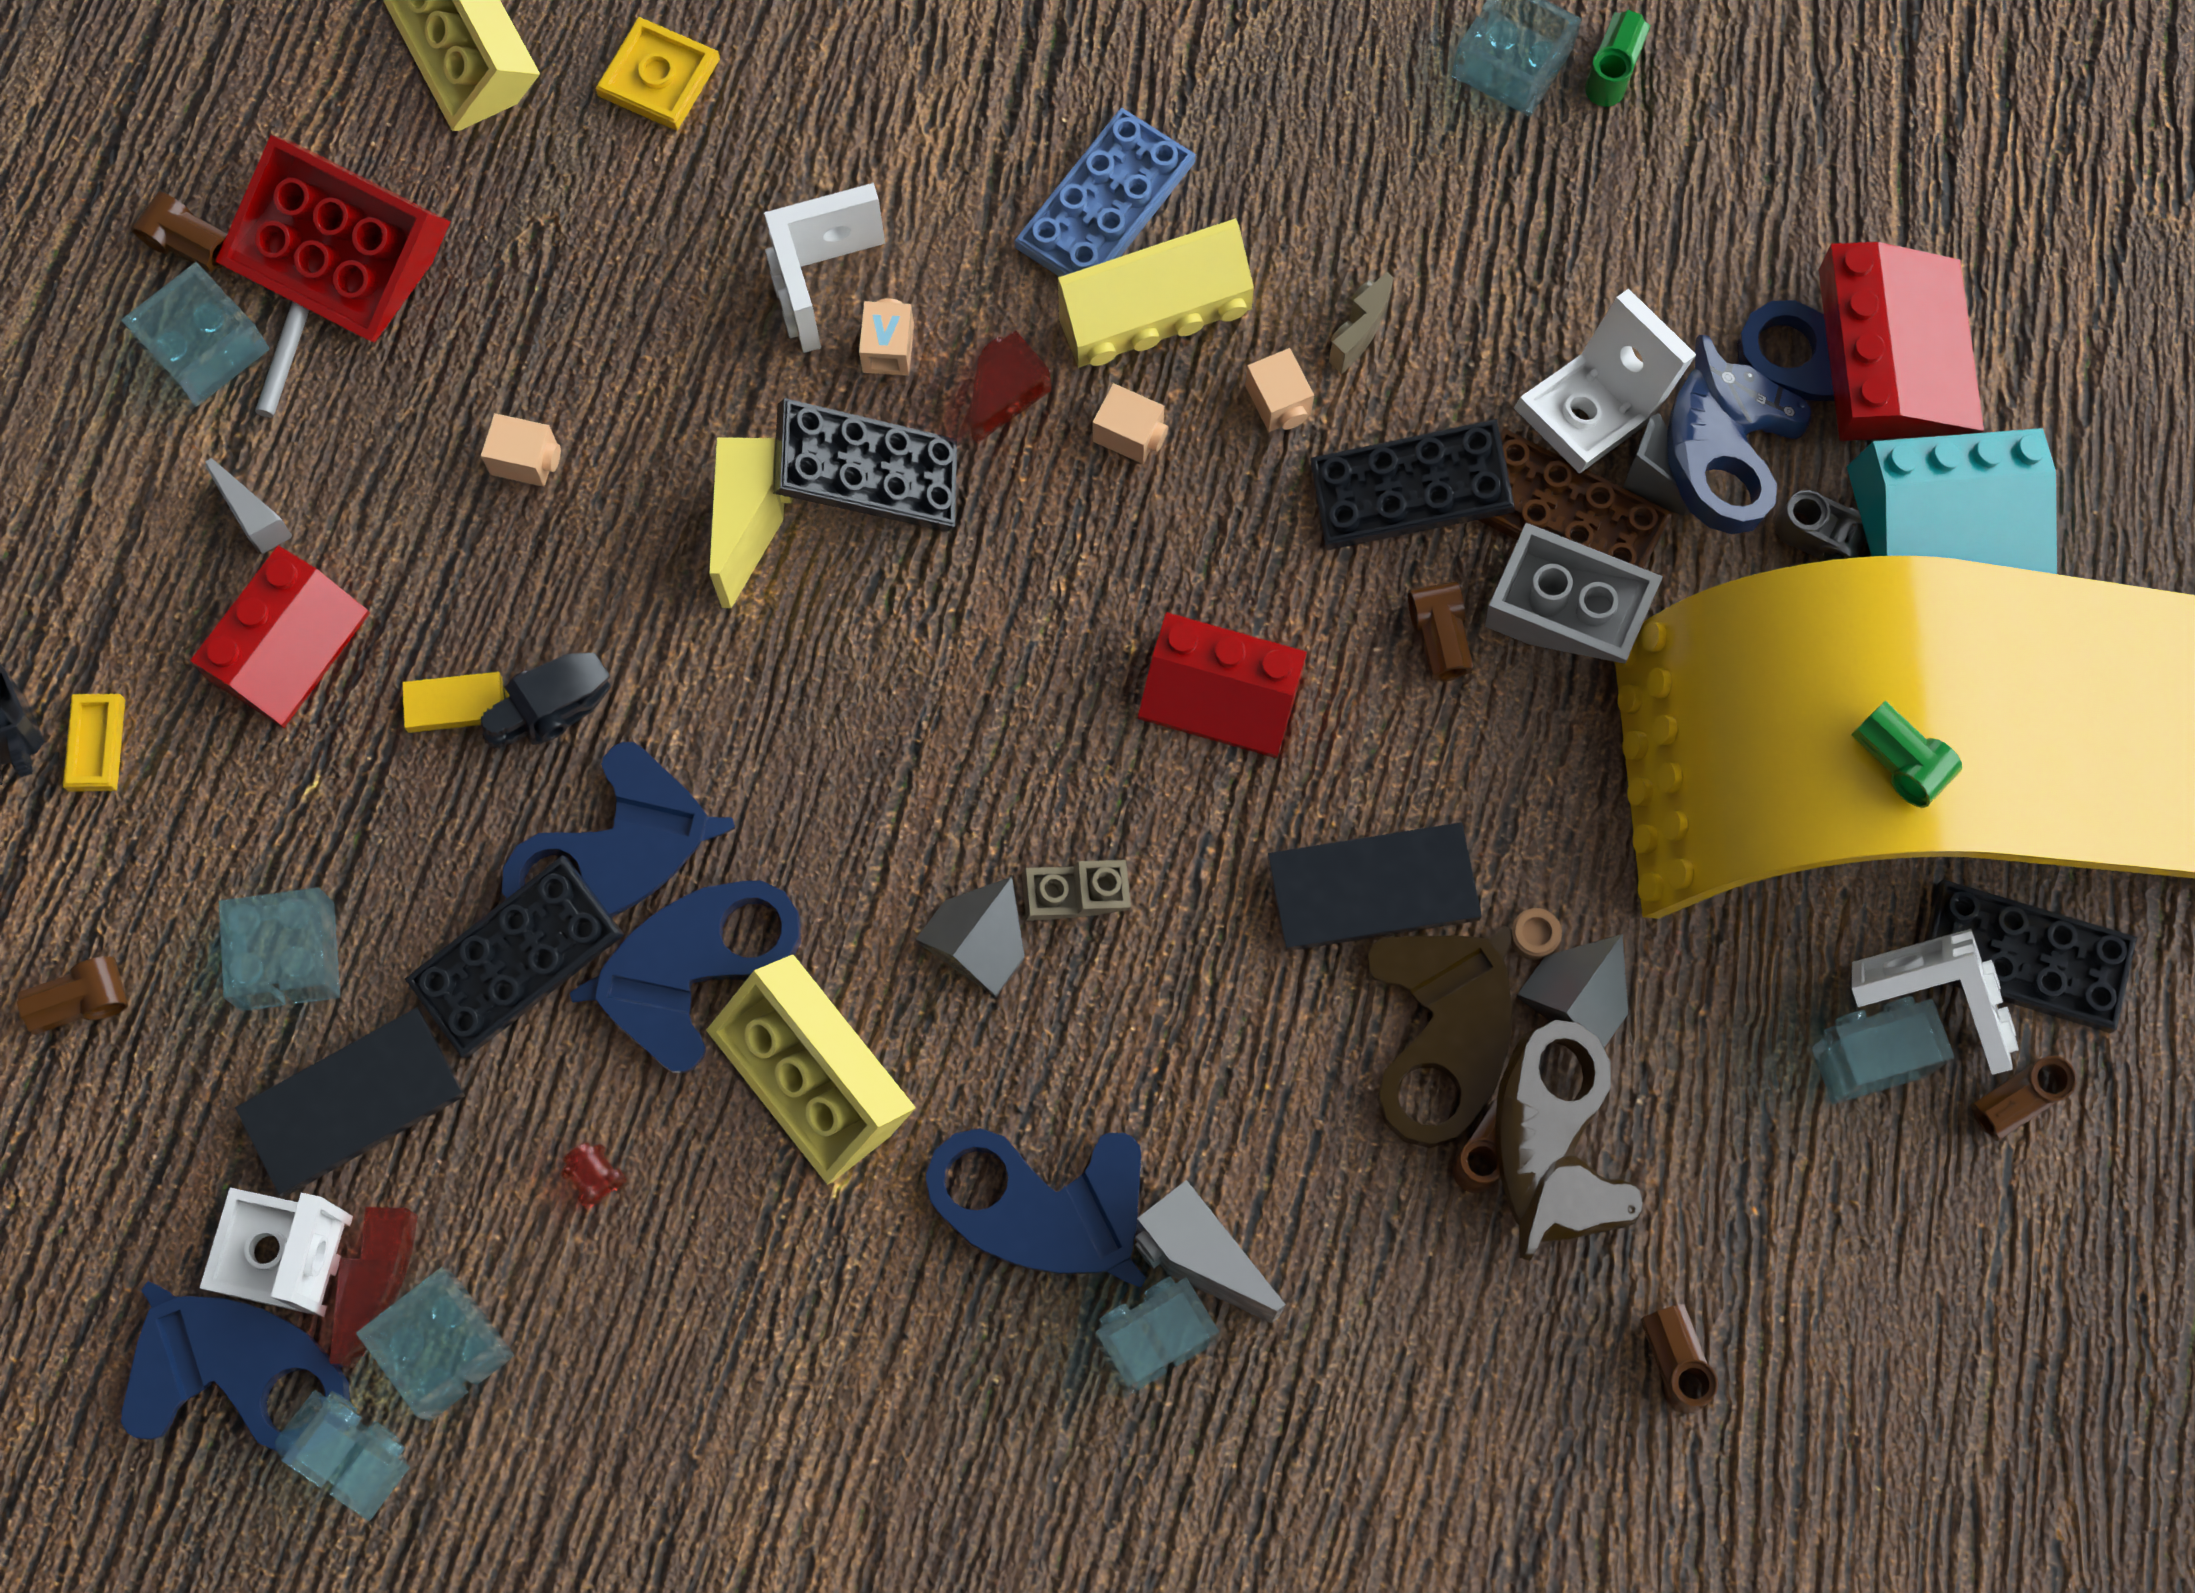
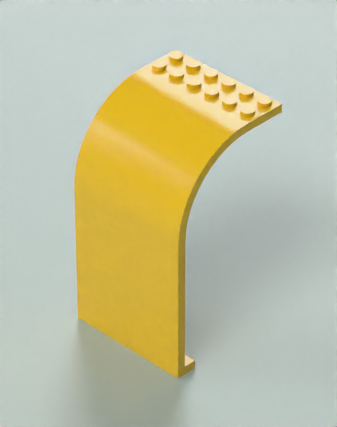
(2045, 685)

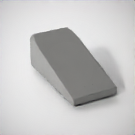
(257, 520)

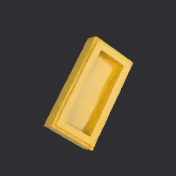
(450, 701)
(94, 742)

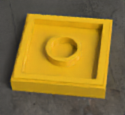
(657, 73)

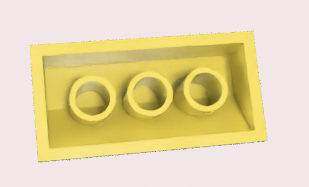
(466, 55)
(1155, 294)
(809, 1067)

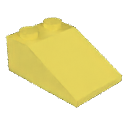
(743, 512)

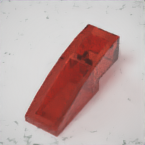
(373, 1281)

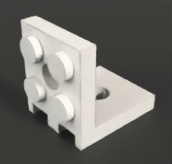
(812, 234)
(1608, 384)
(1938, 963)
(306, 1258)

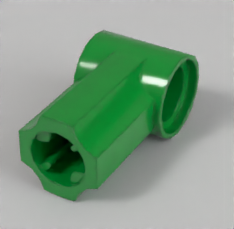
(1616, 58)
(1917, 764)

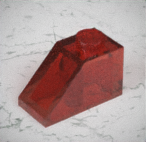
(1005, 384)

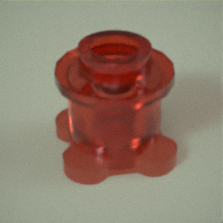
(591, 1173)

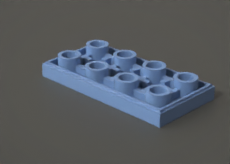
(1106, 197)

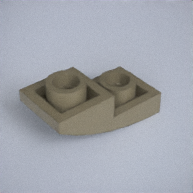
(1366, 317)
(1076, 891)

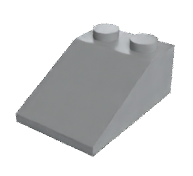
(1571, 597)
(1194, 1244)

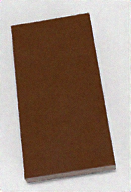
(1576, 504)

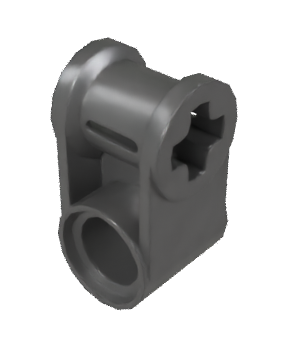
(1828, 527)

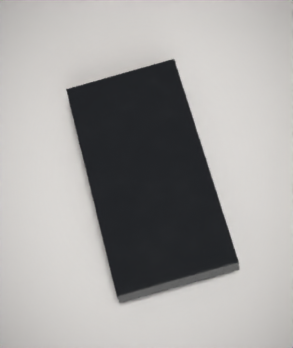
(865, 465)
(1412, 484)
(1374, 886)
(2040, 955)
(514, 957)
(349, 1102)

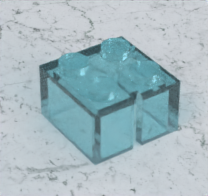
(1518, 50)
(193, 335)
(281, 941)
(1882, 1050)
(1160, 1331)
(435, 1344)
(333, 1445)

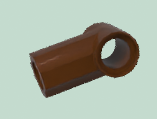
(172, 227)
(1439, 618)
(88, 993)
(2022, 1097)
(1481, 1144)
(1679, 1353)

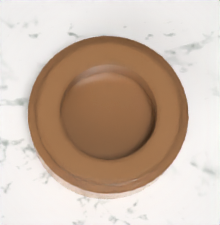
(1535, 933)

